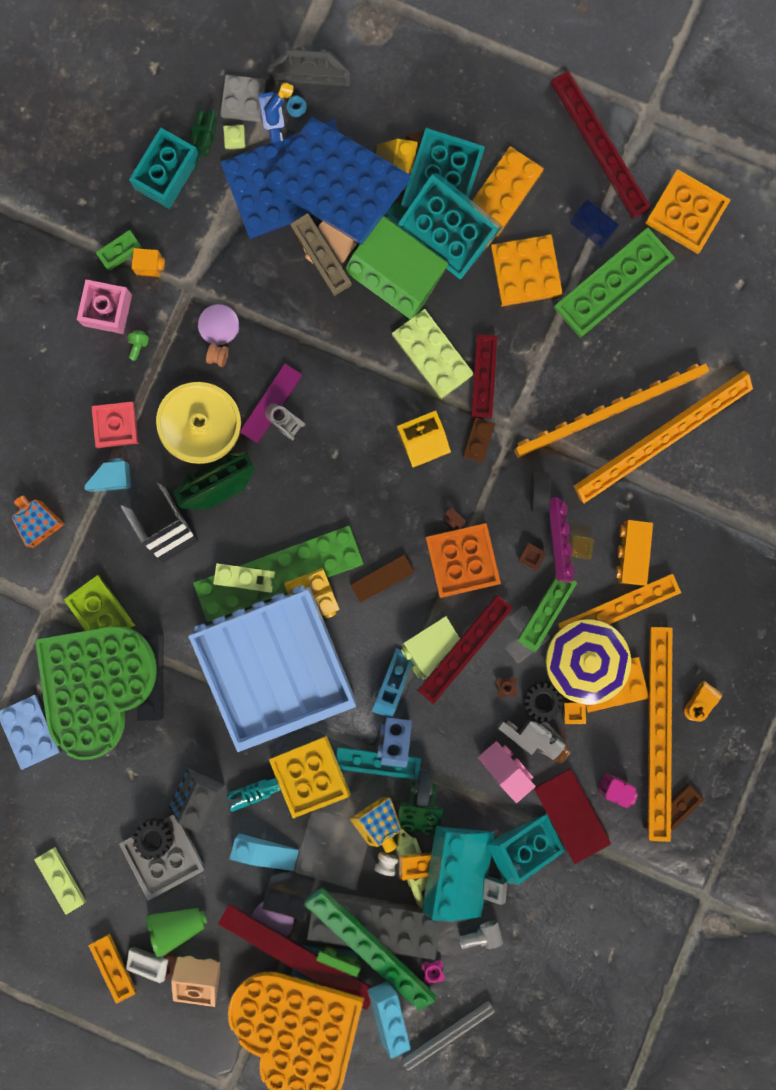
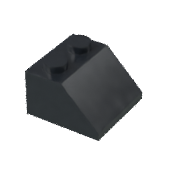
(288, 893)

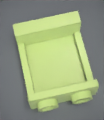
(430, 647)

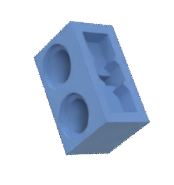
(398, 742)

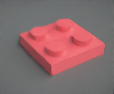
(115, 424)

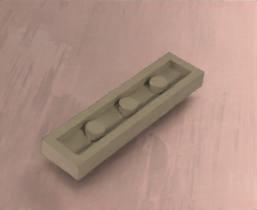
(320, 254)

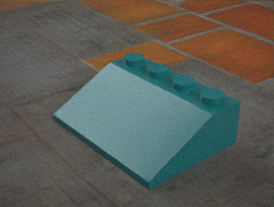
(447, 155)
(450, 224)
(457, 874)

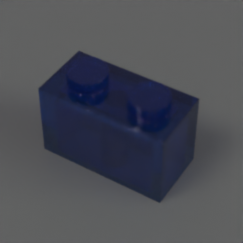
(594, 223)

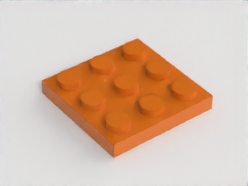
(463, 560)

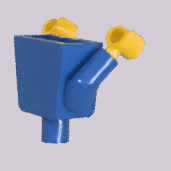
(271, 110)

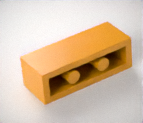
(634, 552)

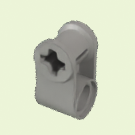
(286, 422)

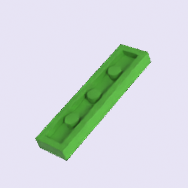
(545, 614)

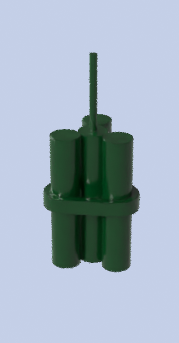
(203, 132)

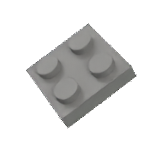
(242, 98)

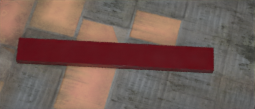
(600, 144)
(292, 953)

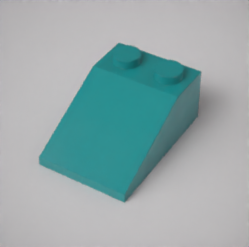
(526, 849)

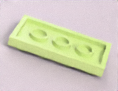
(432, 354)

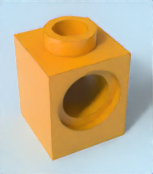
(147, 262)

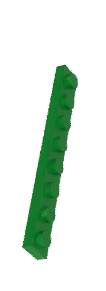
(370, 949)

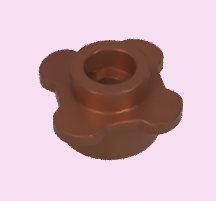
(506, 692)

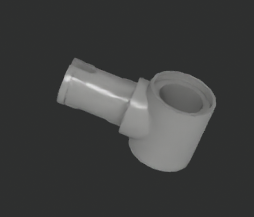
(488, 936)

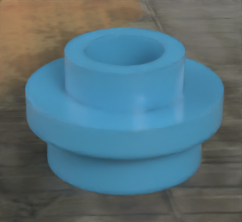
(293, 101)

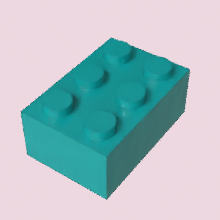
(164, 168)

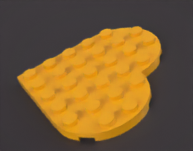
(296, 1029)

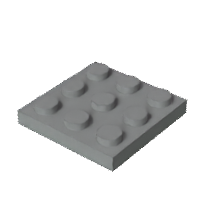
(169, 870)

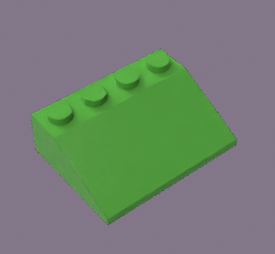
(397, 267)

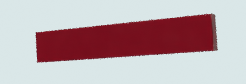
(464, 649)

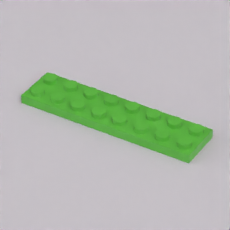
(332, 552)

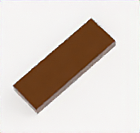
(382, 578)
(682, 805)

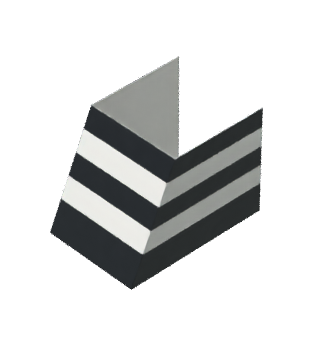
(169, 540)

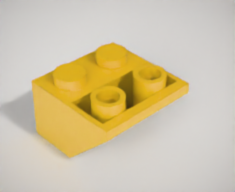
(424, 439)

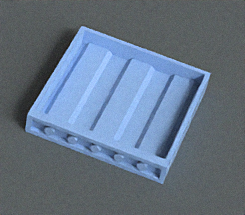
(272, 668)

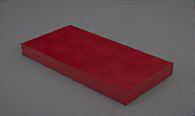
(572, 816)

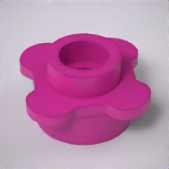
(433, 977)

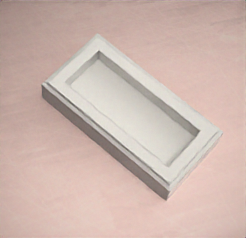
(146, 964)

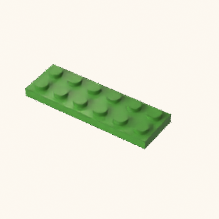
(614, 282)

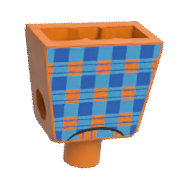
(34, 521)

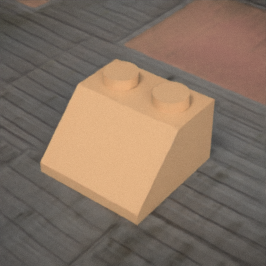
(195, 981)

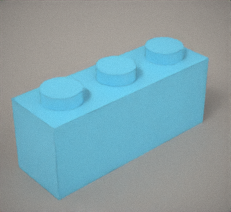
(389, 1019)

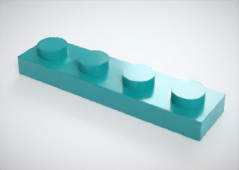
(369, 762)

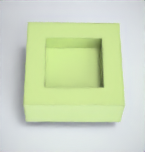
(234, 137)

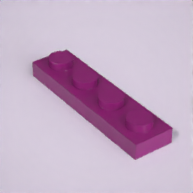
(561, 545)

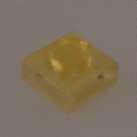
(582, 547)

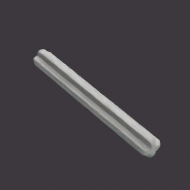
(448, 1035)

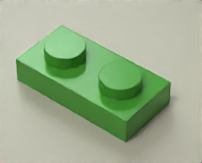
(118, 250)
(331, 957)

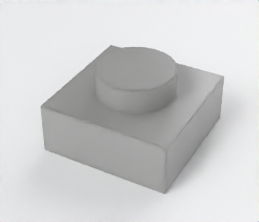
(495, 890)

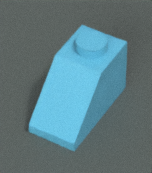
(110, 476)

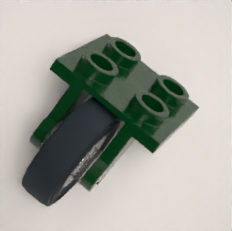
(421, 817)

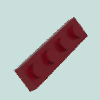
(484, 376)

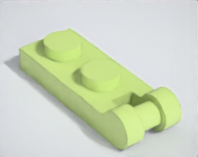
(243, 577)

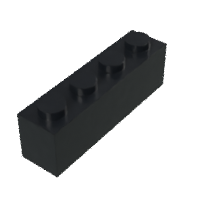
(153, 707)

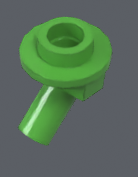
(138, 340)

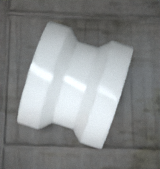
(386, 863)

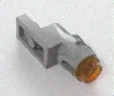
(537, 735)

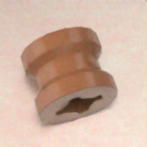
(217, 355)

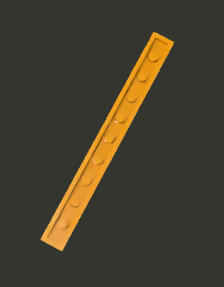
(618, 405)
(663, 437)
(660, 734)

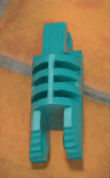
(252, 793)

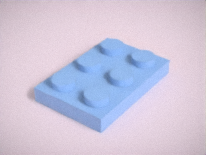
(28, 732)

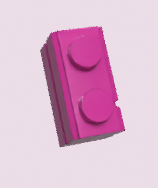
(617, 790)

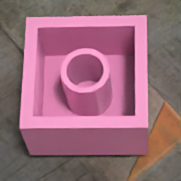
(104, 306)

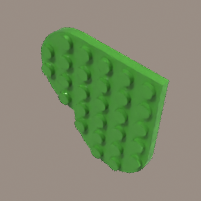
(91, 684)

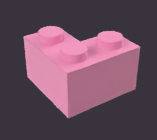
(508, 773)

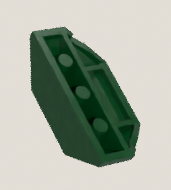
(215, 482)

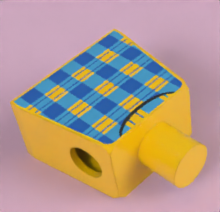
(378, 824)

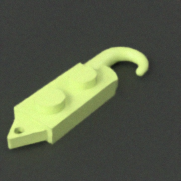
(409, 846)

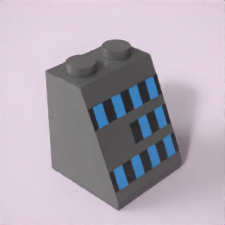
(195, 799)

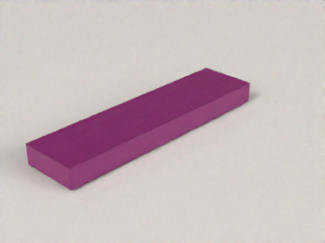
(276, 394)

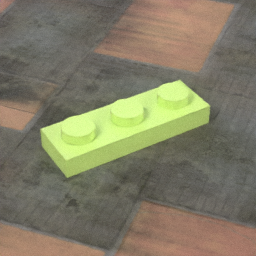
(60, 880)

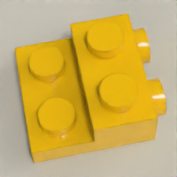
(320, 588)

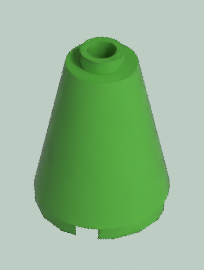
(173, 928)

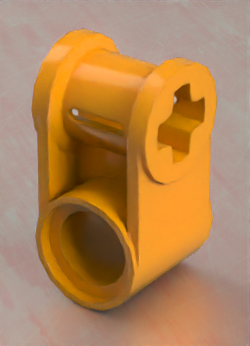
(703, 698)

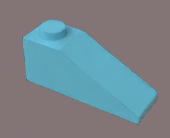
(263, 853)

